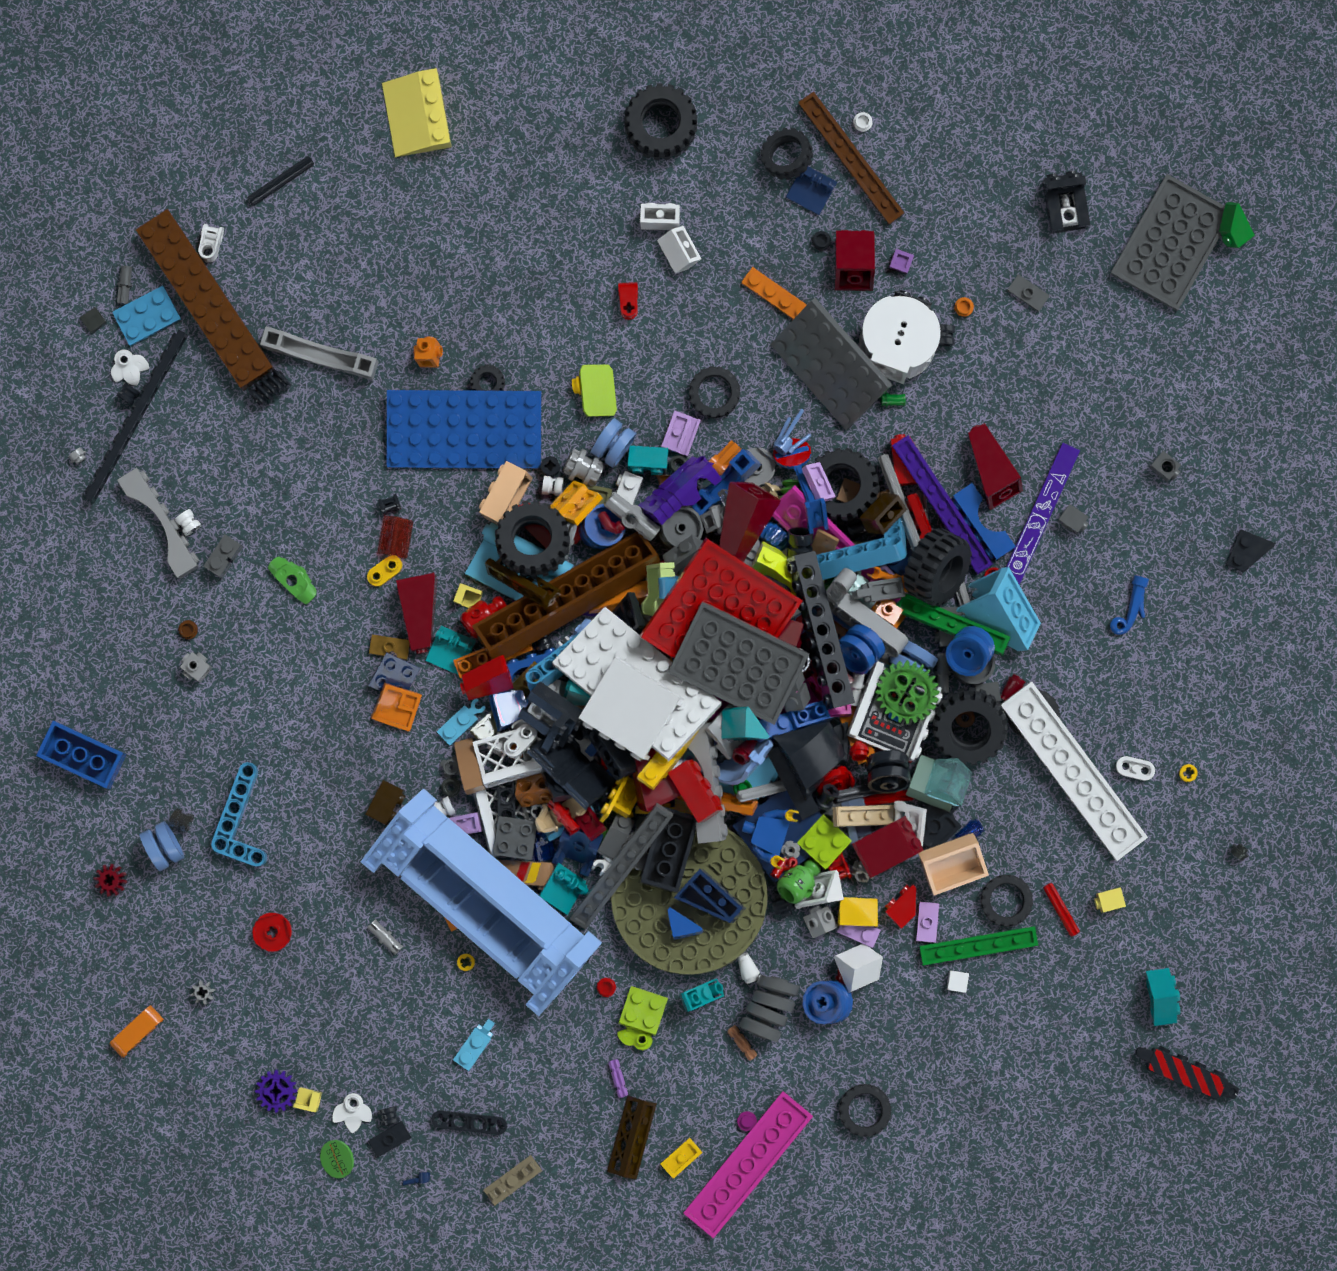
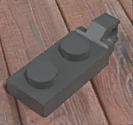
(880, 590)

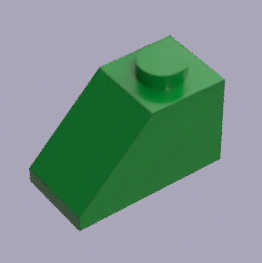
(1235, 226)

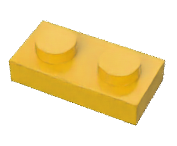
(681, 1158)

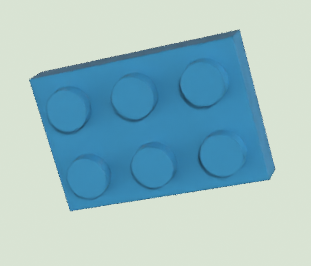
(146, 315)

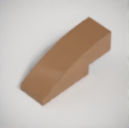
(469, 766)

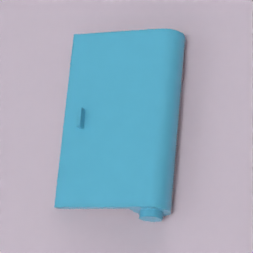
(488, 550)

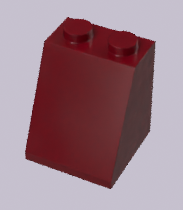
(854, 260)
(887, 847)

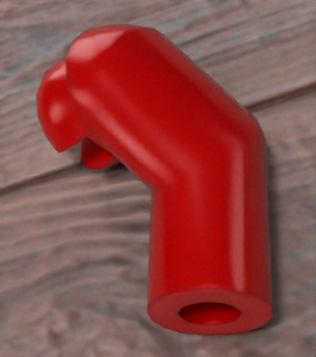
(789, 863)

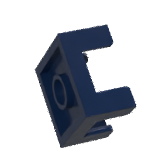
(578, 848)

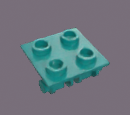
(448, 647)
(563, 889)

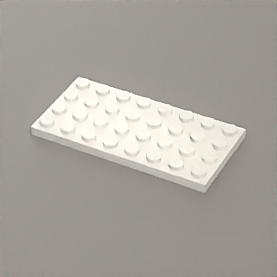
(609, 637)

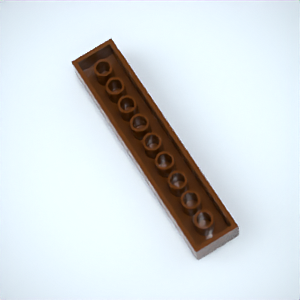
(205, 299)
(581, 591)

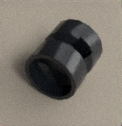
(800, 541)

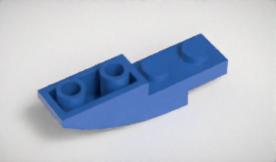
(796, 720)

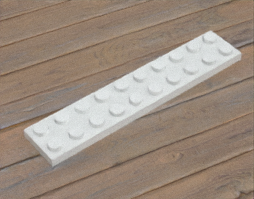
(1073, 771)

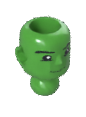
(798, 882)

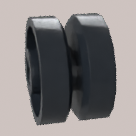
(888, 771)

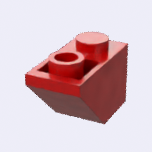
(903, 908)

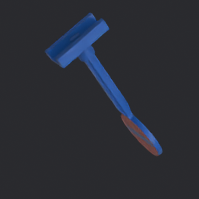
(815, 509)

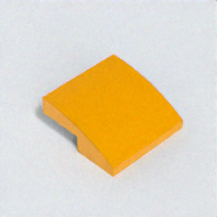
(576, 502)

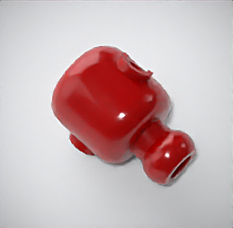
(479, 612)

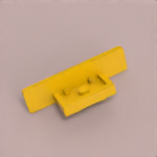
(621, 799)

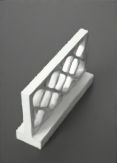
(506, 774)
(486, 817)

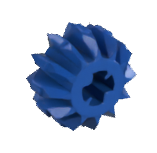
(774, 536)

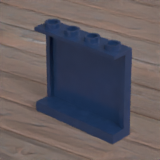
(795, 830)

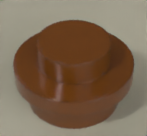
(188, 629)

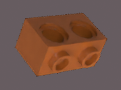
(532, 791)

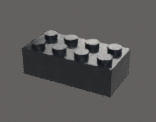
(669, 853)

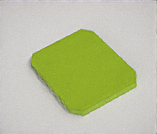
(597, 390)

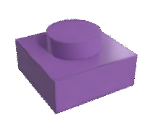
(901, 261)

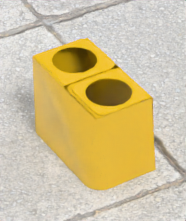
(858, 911)

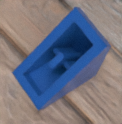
(681, 926)

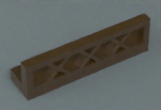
(523, 585)
(635, 1138)

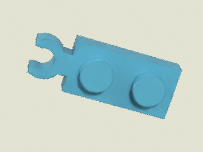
(459, 723)

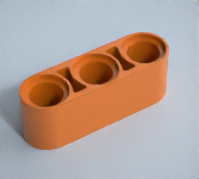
(135, 1031)

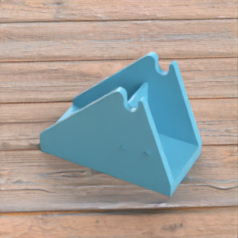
(1003, 608)

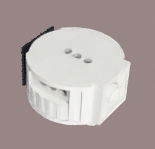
(900, 335)

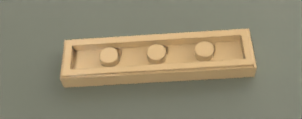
(863, 815)

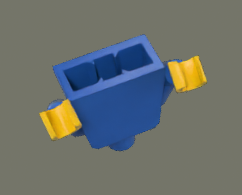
(770, 834)

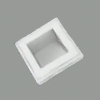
(957, 981)

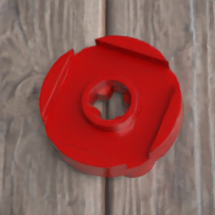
(840, 778)
(263, 925)

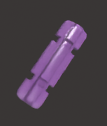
(618, 1078)

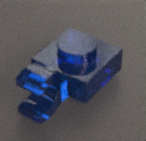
(543, 848)

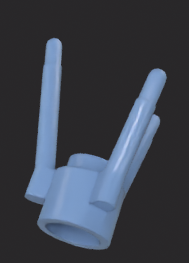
(784, 443)

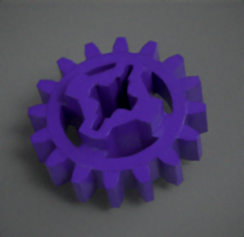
(276, 1101)

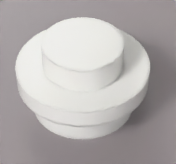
(862, 121)

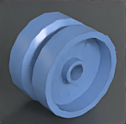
(611, 441)
(915, 653)
(161, 846)

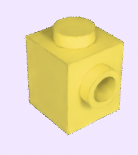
(1109, 900)

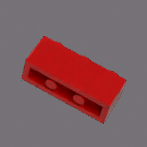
(695, 790)

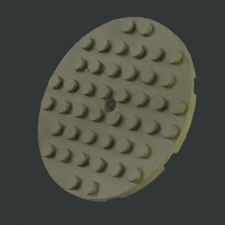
(645, 922)

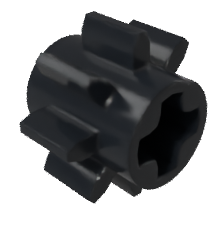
(782, 907)

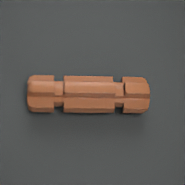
(742, 1043)

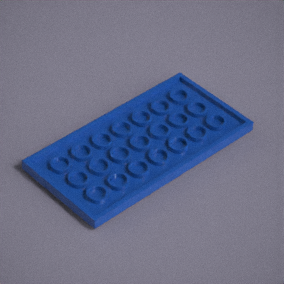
(463, 428)

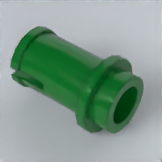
(893, 399)

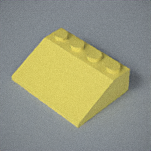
(416, 113)

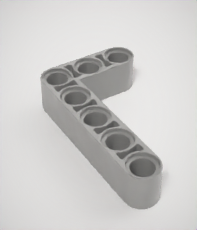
(855, 612)

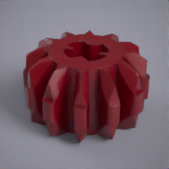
(107, 887)

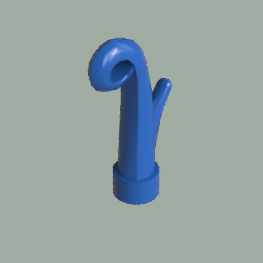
(1136, 604)

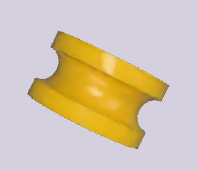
(1183, 769)
(464, 956)

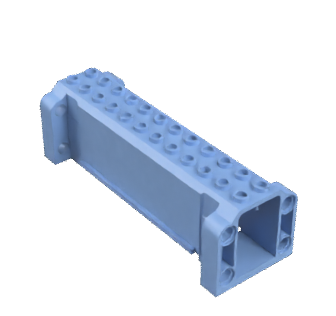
(482, 899)

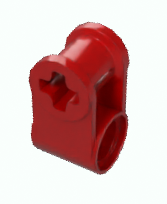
(628, 297)
(840, 865)

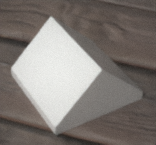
(826, 890)
(859, 966)

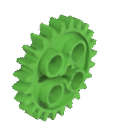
(923, 700)

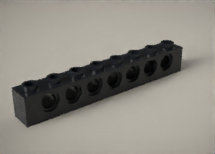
(823, 620)

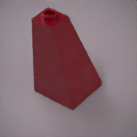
(995, 469)
(745, 517)
(418, 607)
(646, 797)

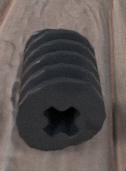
(269, 387)

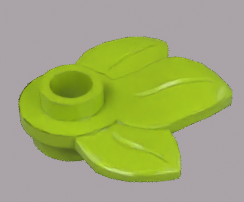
(631, 1037)

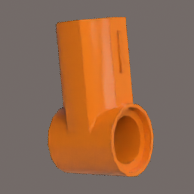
(722, 460)

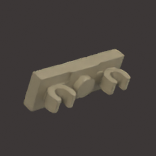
(512, 1180)

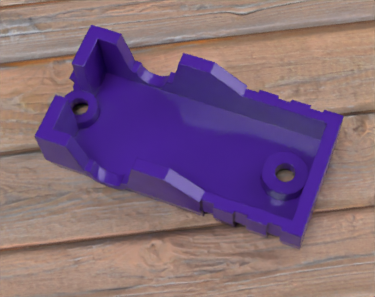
(679, 489)

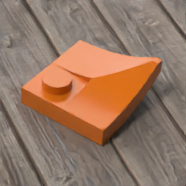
(396, 707)

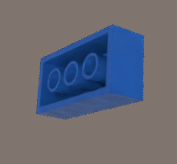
(81, 755)

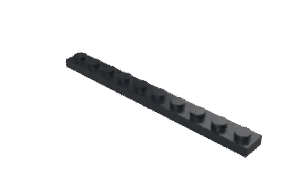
(139, 409)

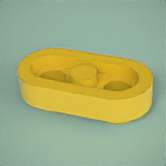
(385, 572)

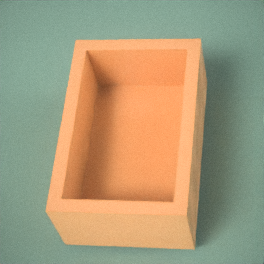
(505, 492)
(953, 864)

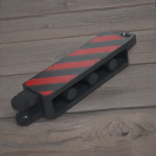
(1187, 1074)

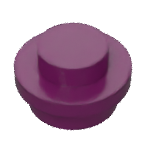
(746, 1120)

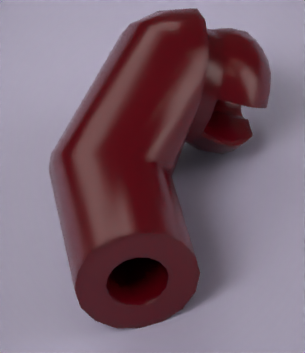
(610, 526)

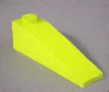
(773, 563)

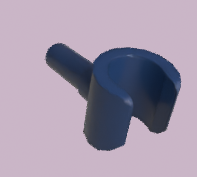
(424, 1177)

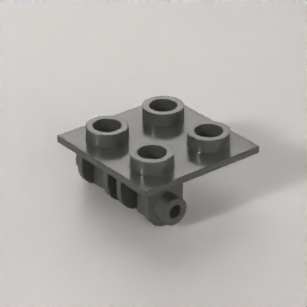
(515, 838)

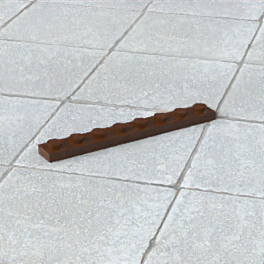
(851, 158)

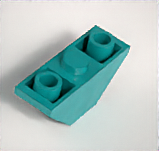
(701, 995)

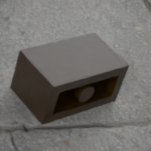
(883, 513)
(385, 802)

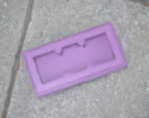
(469, 823)
(927, 922)

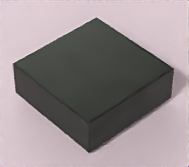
(93, 320)

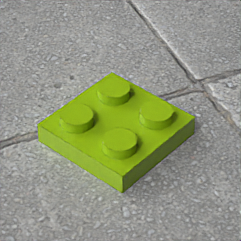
(824, 842)
(643, 1010)

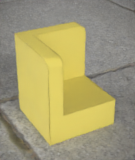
(467, 595)
(308, 1100)

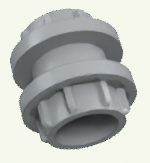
(583, 467)

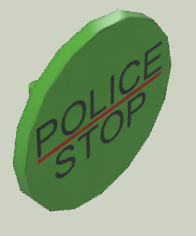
(337, 1159)

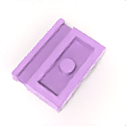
(681, 433)

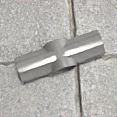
(640, 523)

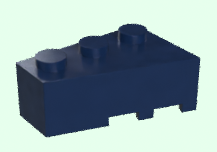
(708, 895)

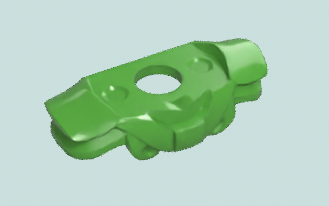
(303, 589)

